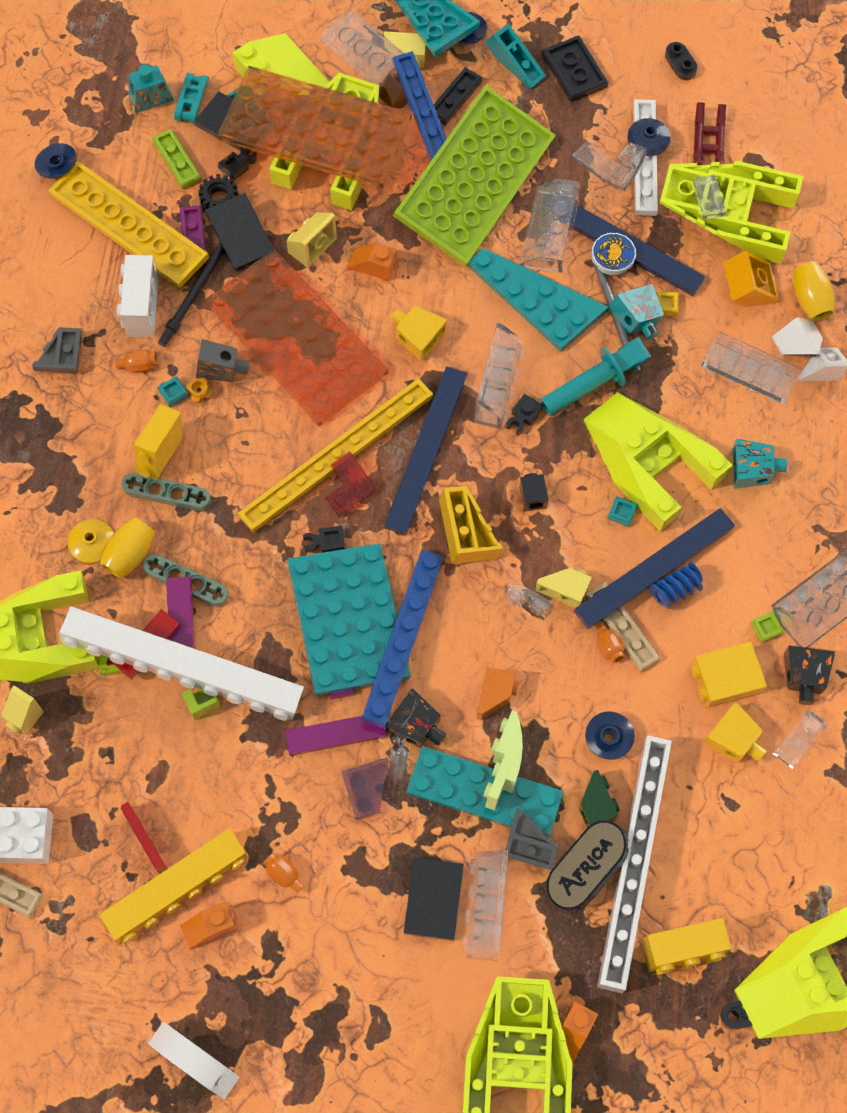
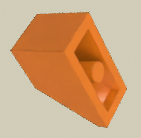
(374, 260)
(496, 691)
(208, 925)
(577, 1027)

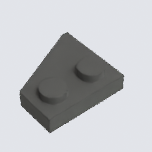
(61, 352)
(530, 843)

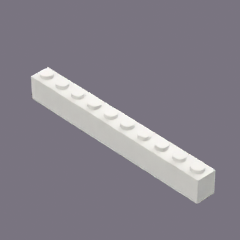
(180, 663)
(634, 870)

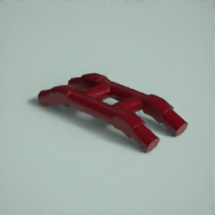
(718, 130)

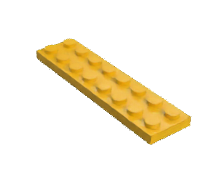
(128, 223)

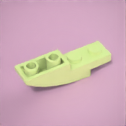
(507, 759)

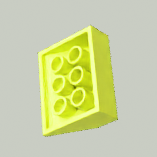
(279, 56)

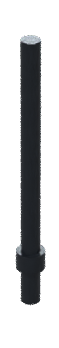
(173, 324)

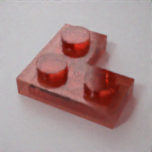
(355, 484)

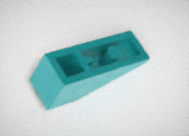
(515, 56)

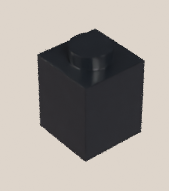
(533, 492)

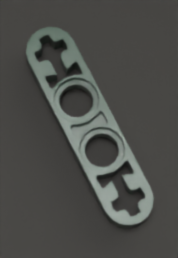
(168, 488)
(214, 586)

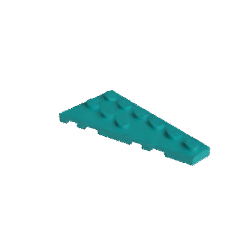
(439, 22)
(547, 305)

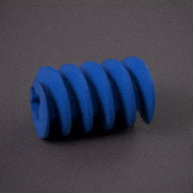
(677, 585)

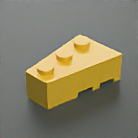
(465, 528)

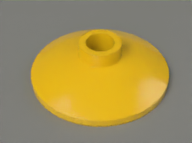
(89, 551)

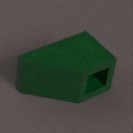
(596, 802)

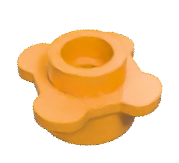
(199, 384)

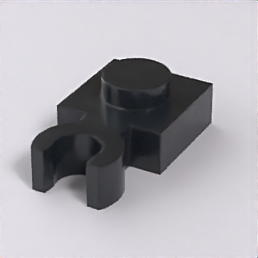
(236, 165)
(525, 412)
(329, 539)

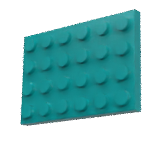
(344, 615)

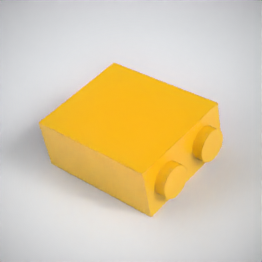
(158, 442)
(728, 674)

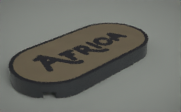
(587, 865)

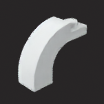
(193, 1060)

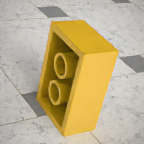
(686, 946)

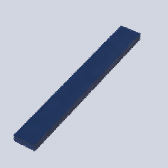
(646, 256)
(425, 451)
(654, 568)

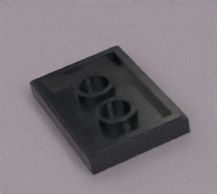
(574, 68)
(213, 116)
(239, 231)
(433, 899)

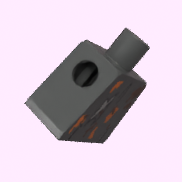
(219, 362)

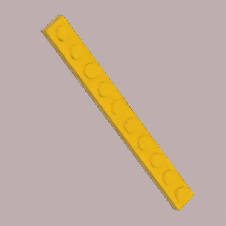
(319, 467)

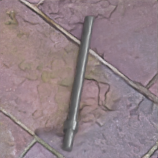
(608, 294)

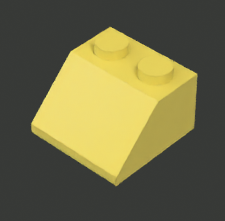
(312, 238)

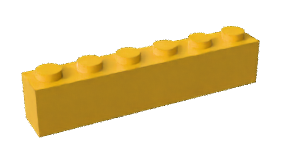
(173, 886)

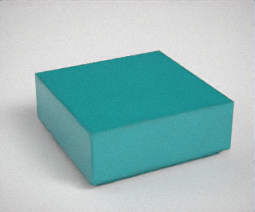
(173, 391)
(622, 511)

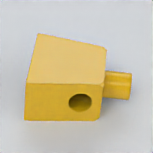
(418, 330)
(736, 736)

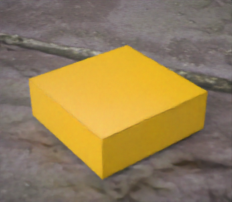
(669, 302)

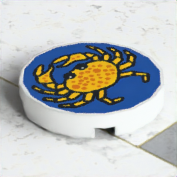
(613, 253)

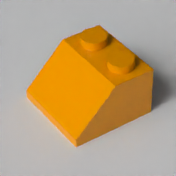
(750, 280)

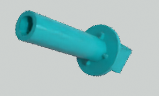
(609, 368)

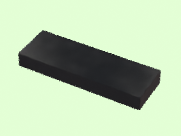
(456, 95)

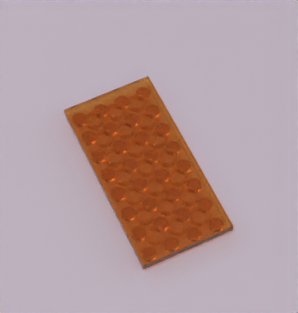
(315, 126)
(296, 337)

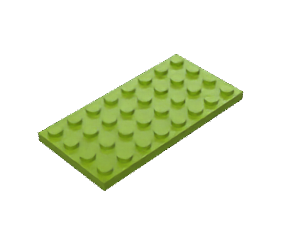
(474, 175)

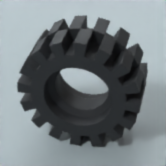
(213, 186)

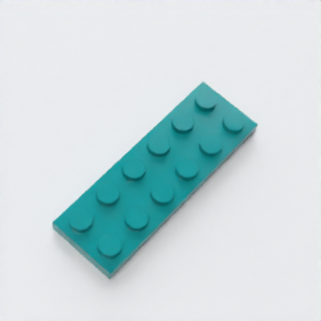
(462, 784)

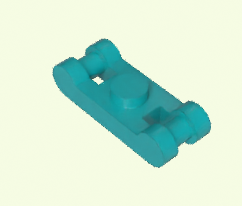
(191, 97)

